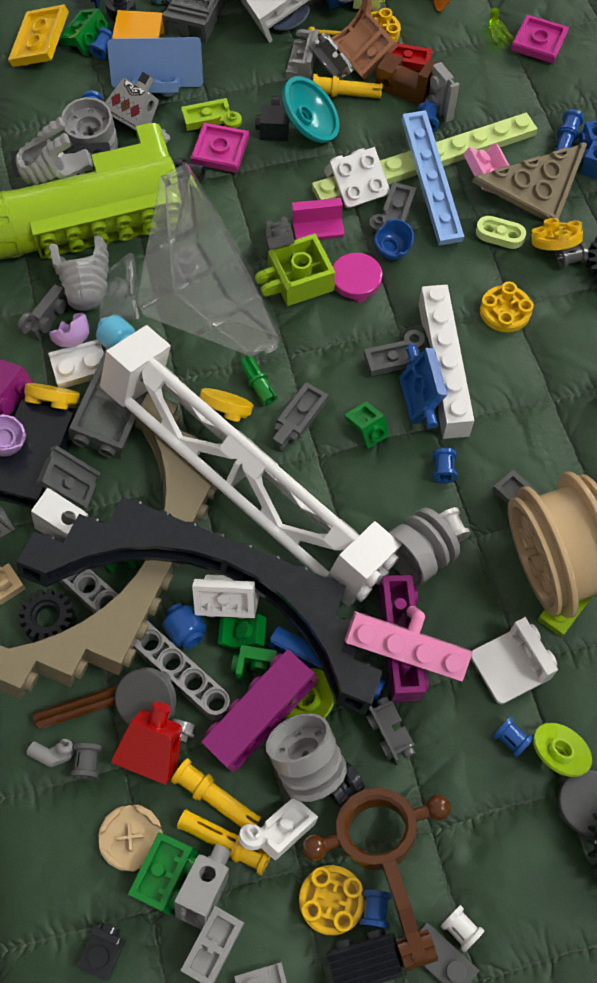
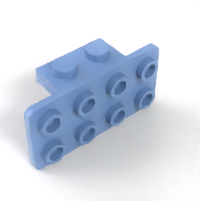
(169, 61)

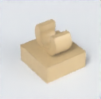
(9, 583)

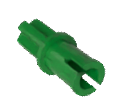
(258, 381)

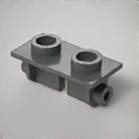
(325, 51)
(394, 742)

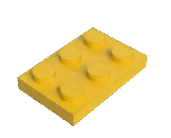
(38, 36)

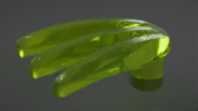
(497, 27)

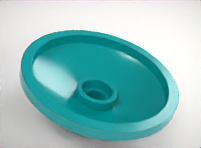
(310, 109)

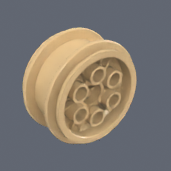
(558, 541)

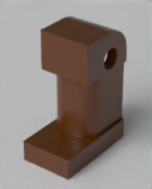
(404, 81)

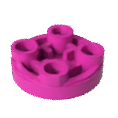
(357, 276)

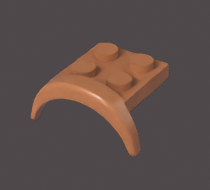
(364, 41)

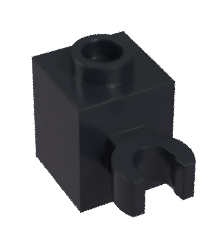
(273, 121)

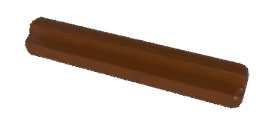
(75, 708)

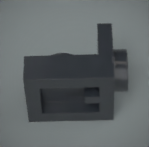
(102, 951)

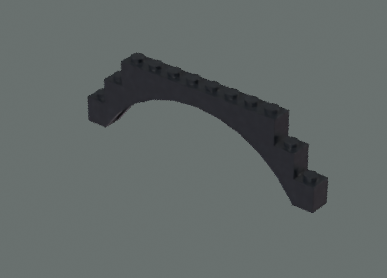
(150, 534)

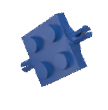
(422, 385)

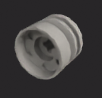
(89, 122)
(426, 545)
(306, 757)

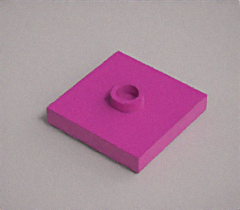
(540, 38)
(220, 147)

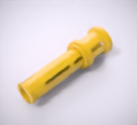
(334, 86)
(203, 787)
(214, 834)

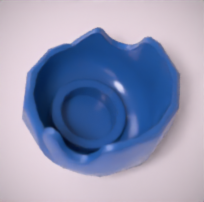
(394, 239)

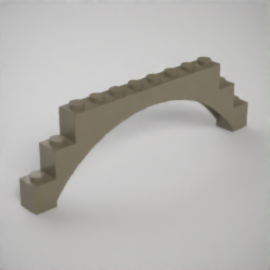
(111, 633)

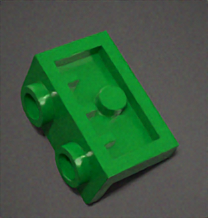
(83, 30)
(163, 873)

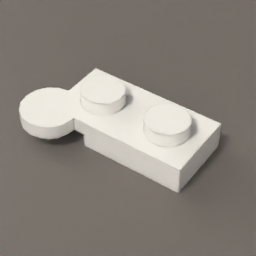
(279, 830)

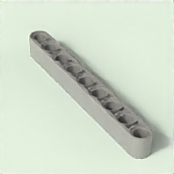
(159, 656)

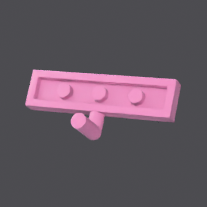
(408, 644)

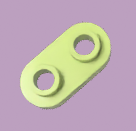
(500, 232)

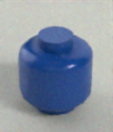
(183, 626)

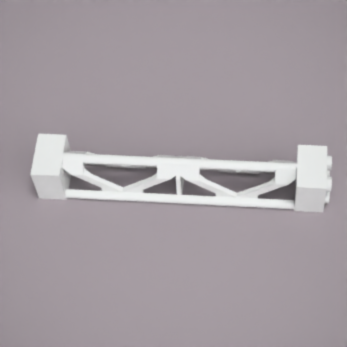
(140, 366)

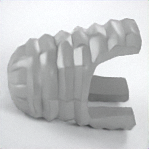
(44, 159)
(83, 277)

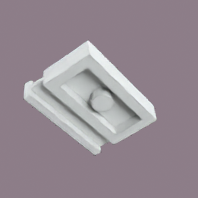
(76, 363)

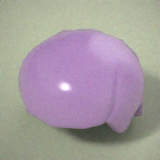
(71, 334)
(11, 435)

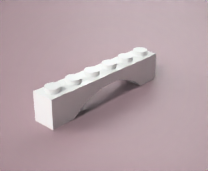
(439, 324)

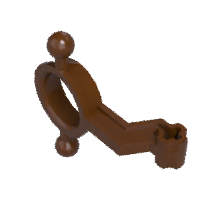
(415, 947)

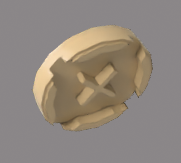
(128, 836)

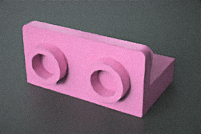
(485, 162)

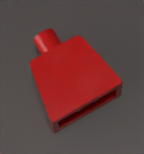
(151, 744)

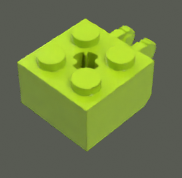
(298, 271)

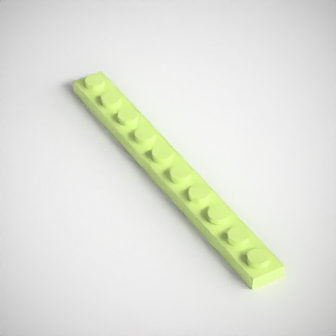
(450, 151)

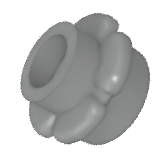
(187, 729)

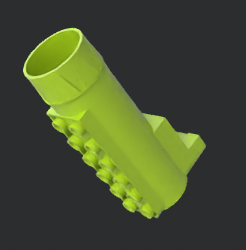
(109, 202)

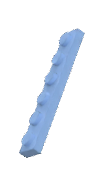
(432, 178)

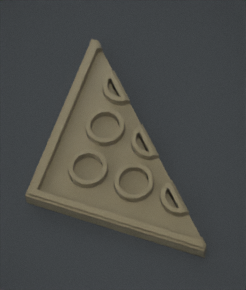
(536, 183)

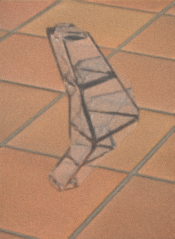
(198, 273)

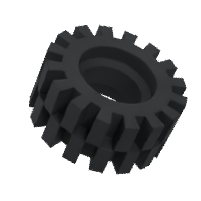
(36, 605)

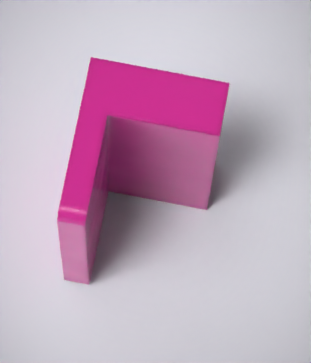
(318, 217)

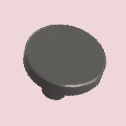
(141, 689)
(578, 802)

